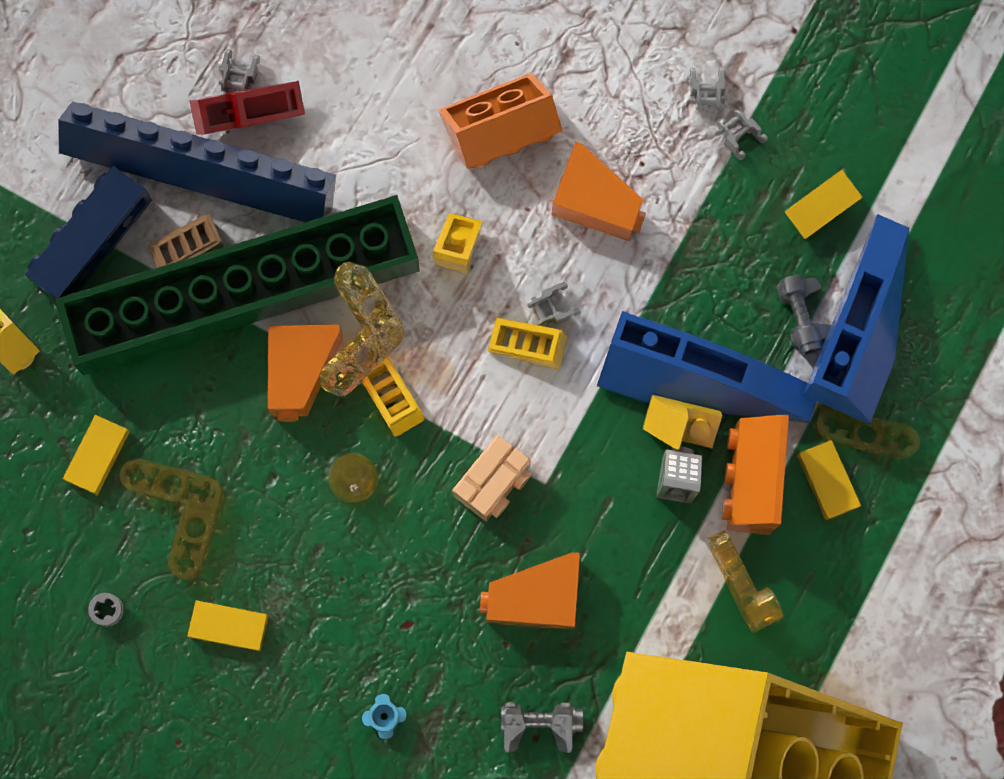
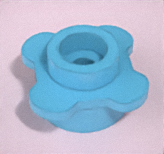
(373, 717)

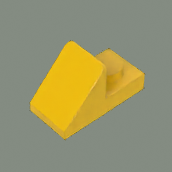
(457, 243)
(680, 421)

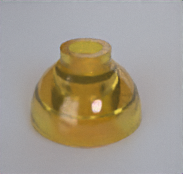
(353, 477)

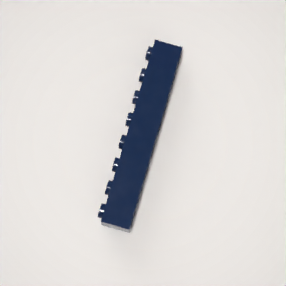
(195, 163)

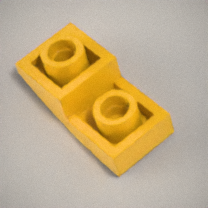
(823, 204)

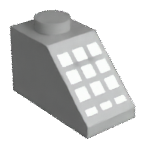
(680, 475)

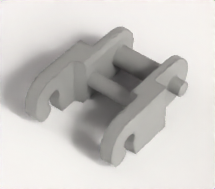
(226, 71)
(719, 89)
(749, 126)
(557, 317)

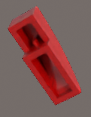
(247, 107)

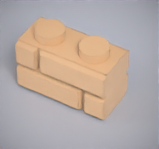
(492, 478)

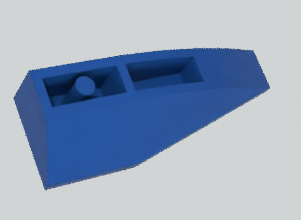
(865, 327)
(682, 367)

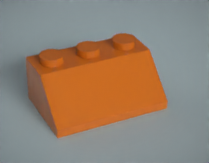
(501, 120)
(756, 474)

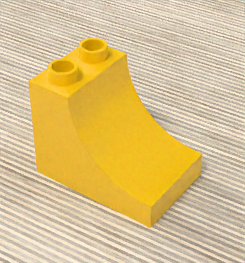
(737, 724)

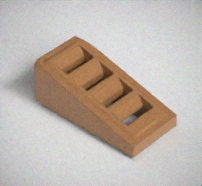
(192, 229)

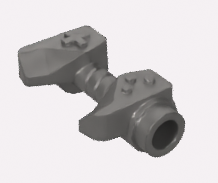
(805, 335)
(562, 721)

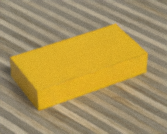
(96, 455)
(828, 480)
(228, 625)

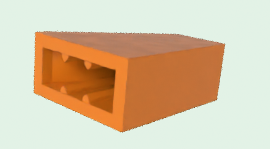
(597, 197)
(295, 366)
(535, 596)

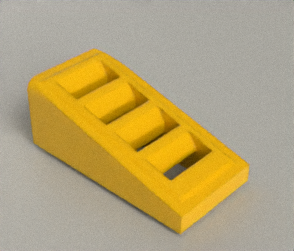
(557, 349)
(403, 414)

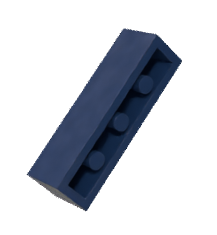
(89, 235)

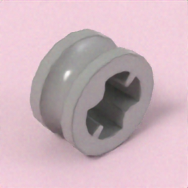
(108, 620)

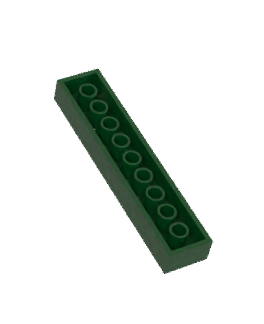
(233, 285)

